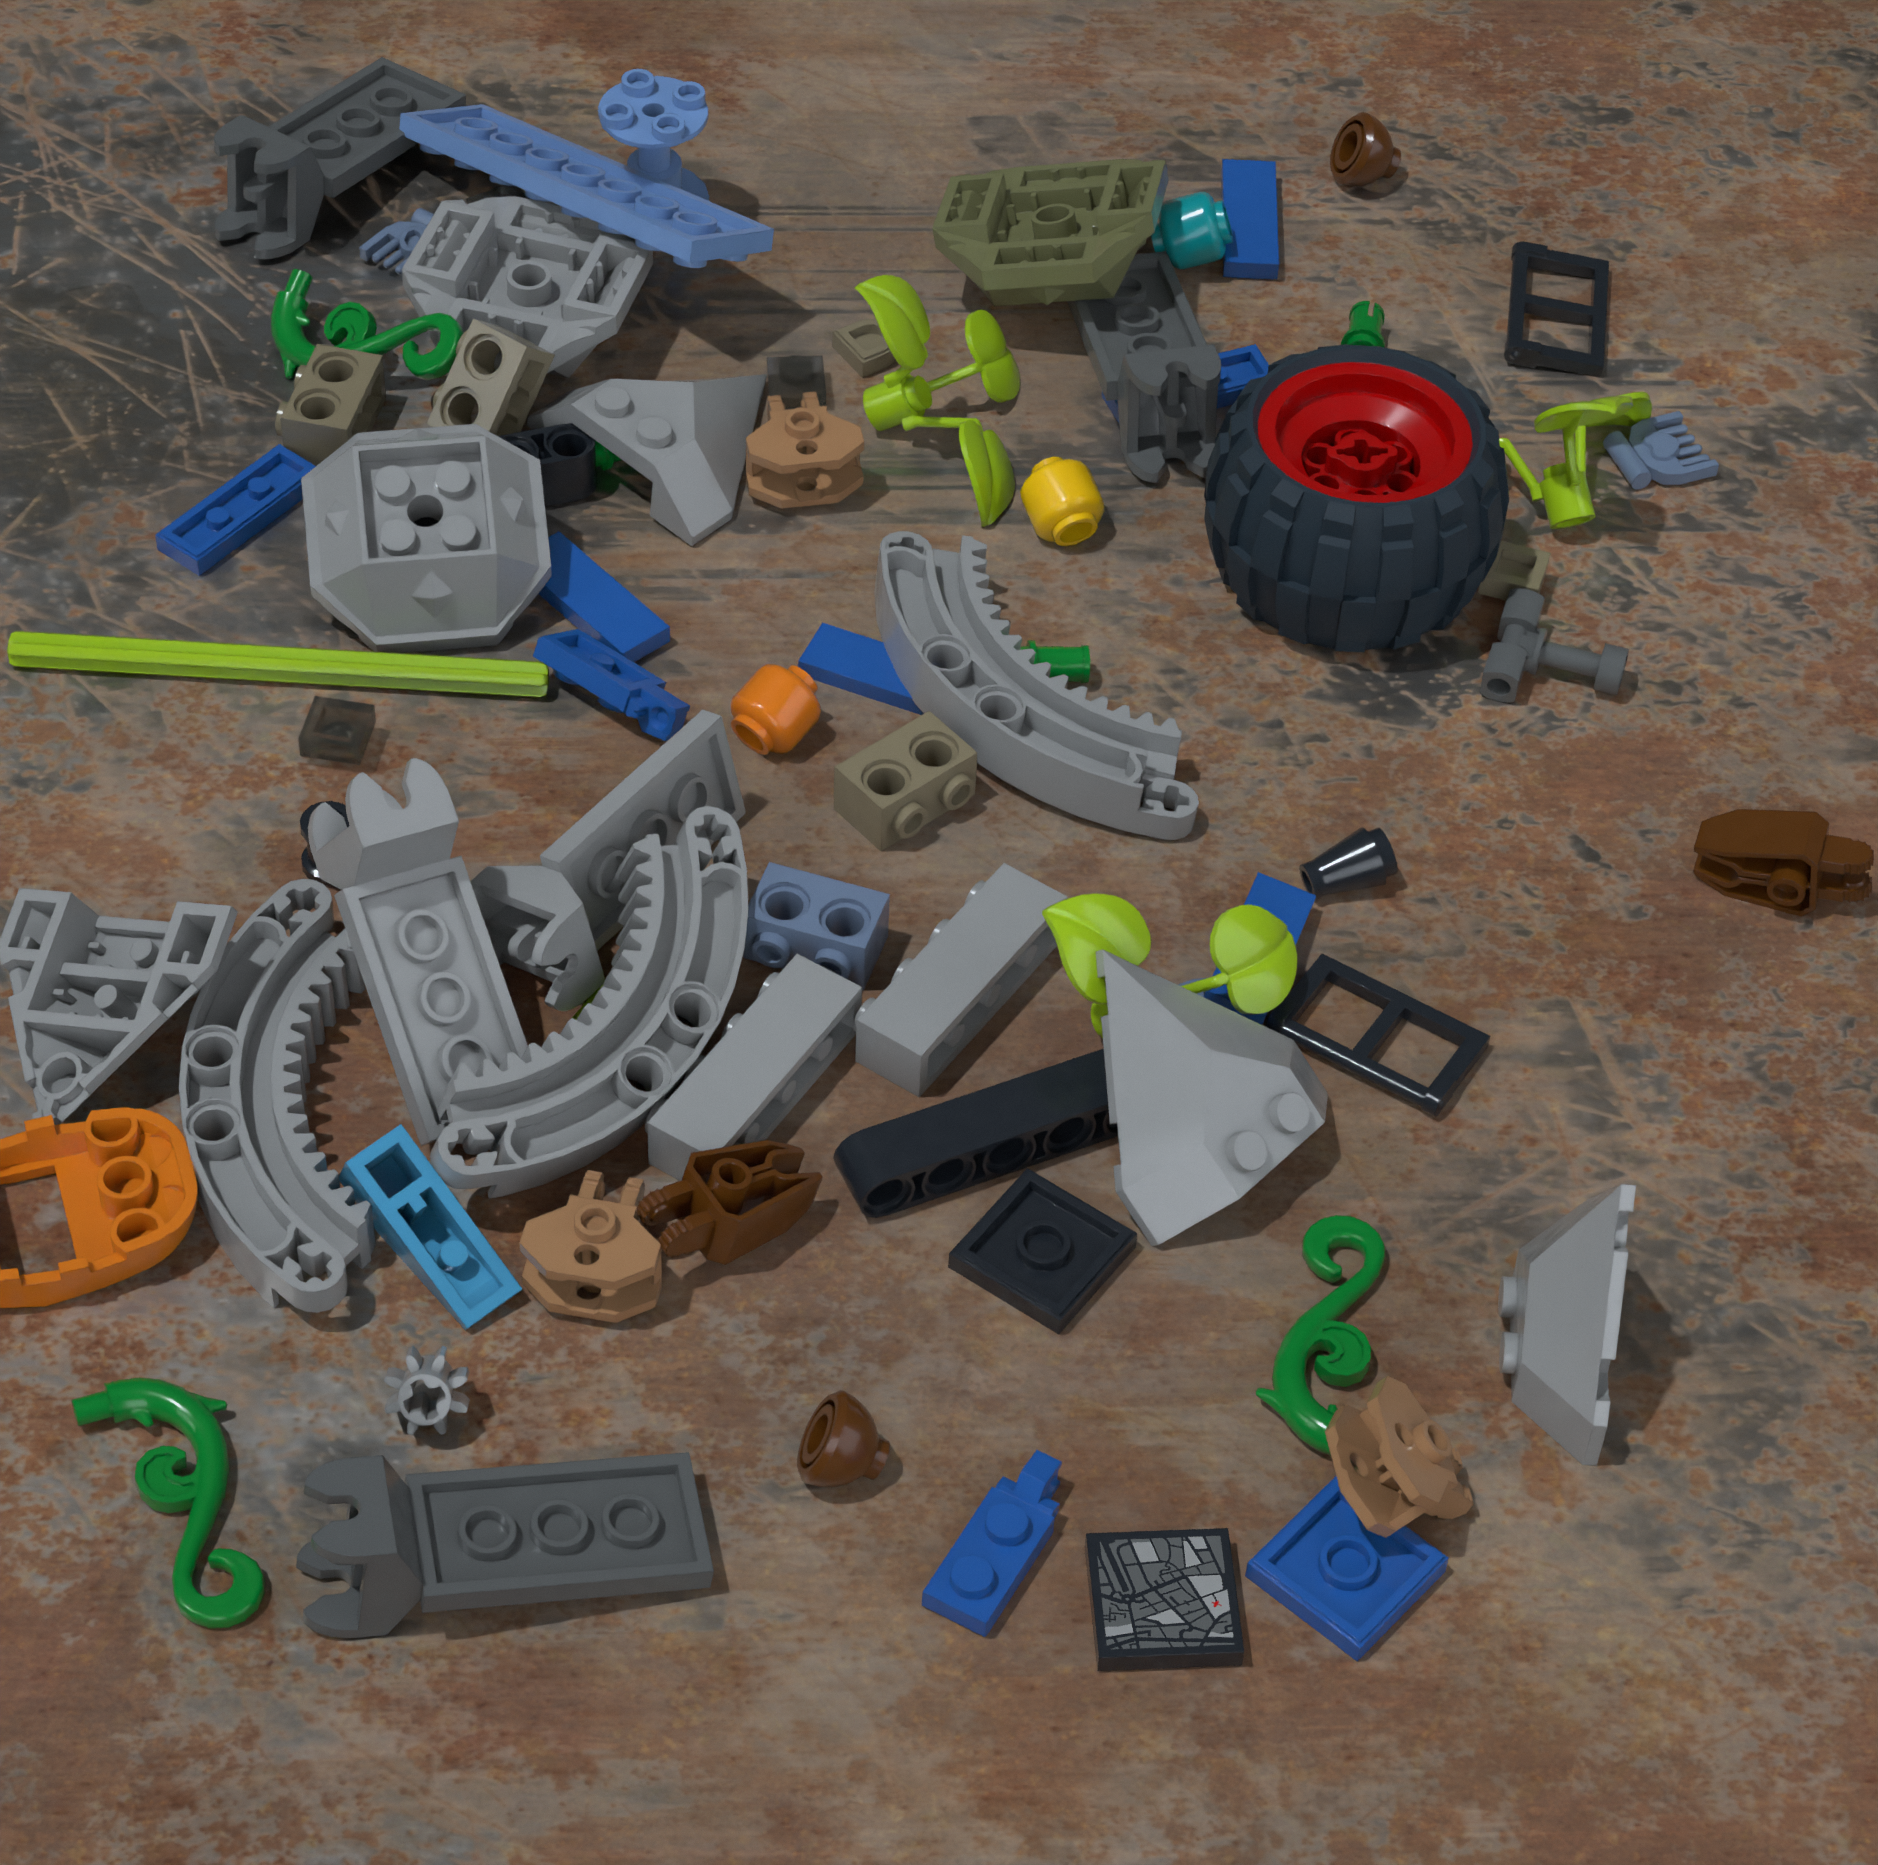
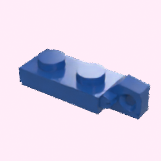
(614, 679)
(996, 1548)

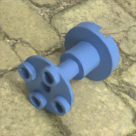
(654, 117)

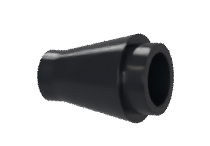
(1350, 865)

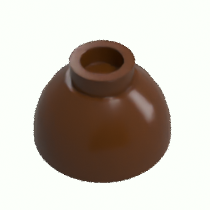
(1363, 152)
(841, 1443)

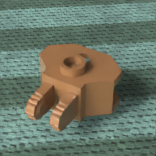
(802, 452)
(593, 1248)
(1399, 1459)

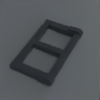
(1531, 353)
(1396, 1007)

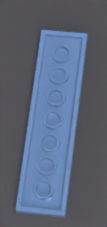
(587, 184)

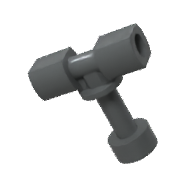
(1525, 647)

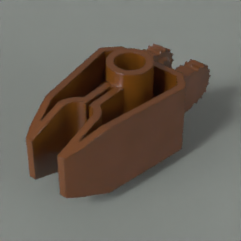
(1781, 860)
(732, 1200)

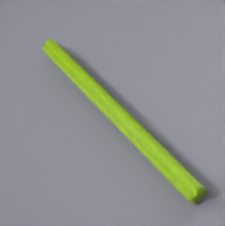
(278, 664)

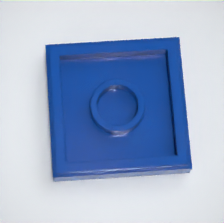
(1342, 1575)

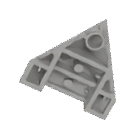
(676, 435)
(98, 986)
(1196, 1099)
(1567, 1321)

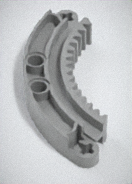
(1018, 720)
(573, 1093)
(246, 1098)

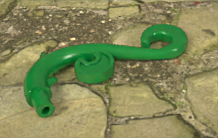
(359, 328)
(1320, 1330)
(169, 1493)

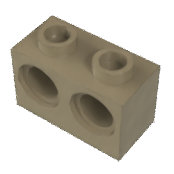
(501, 395)
(331, 401)
(905, 781)

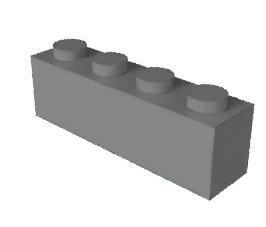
(956, 980)
(757, 1066)

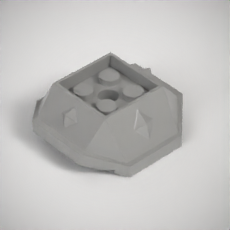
(528, 272)
(437, 583)

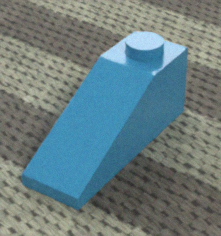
(429, 1227)

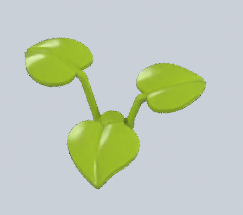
(905, 397)
(1565, 484)
(1245, 944)

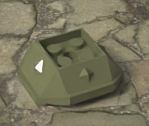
(1050, 227)

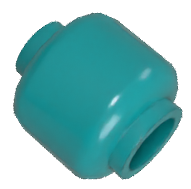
(1192, 230)

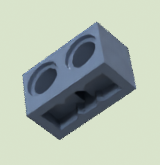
(818, 919)

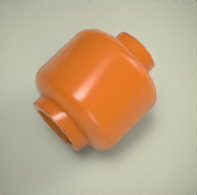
(775, 709)

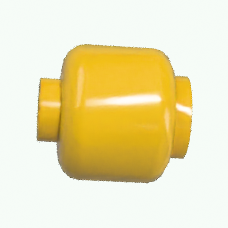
(1062, 501)

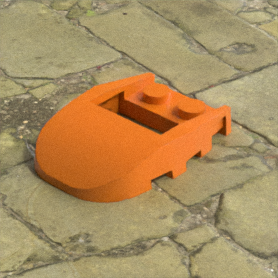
(122, 1192)

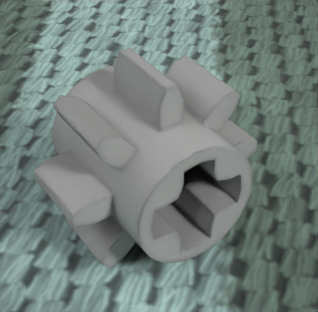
(419, 1407)

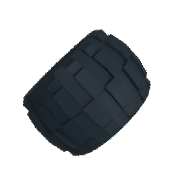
(1356, 497)

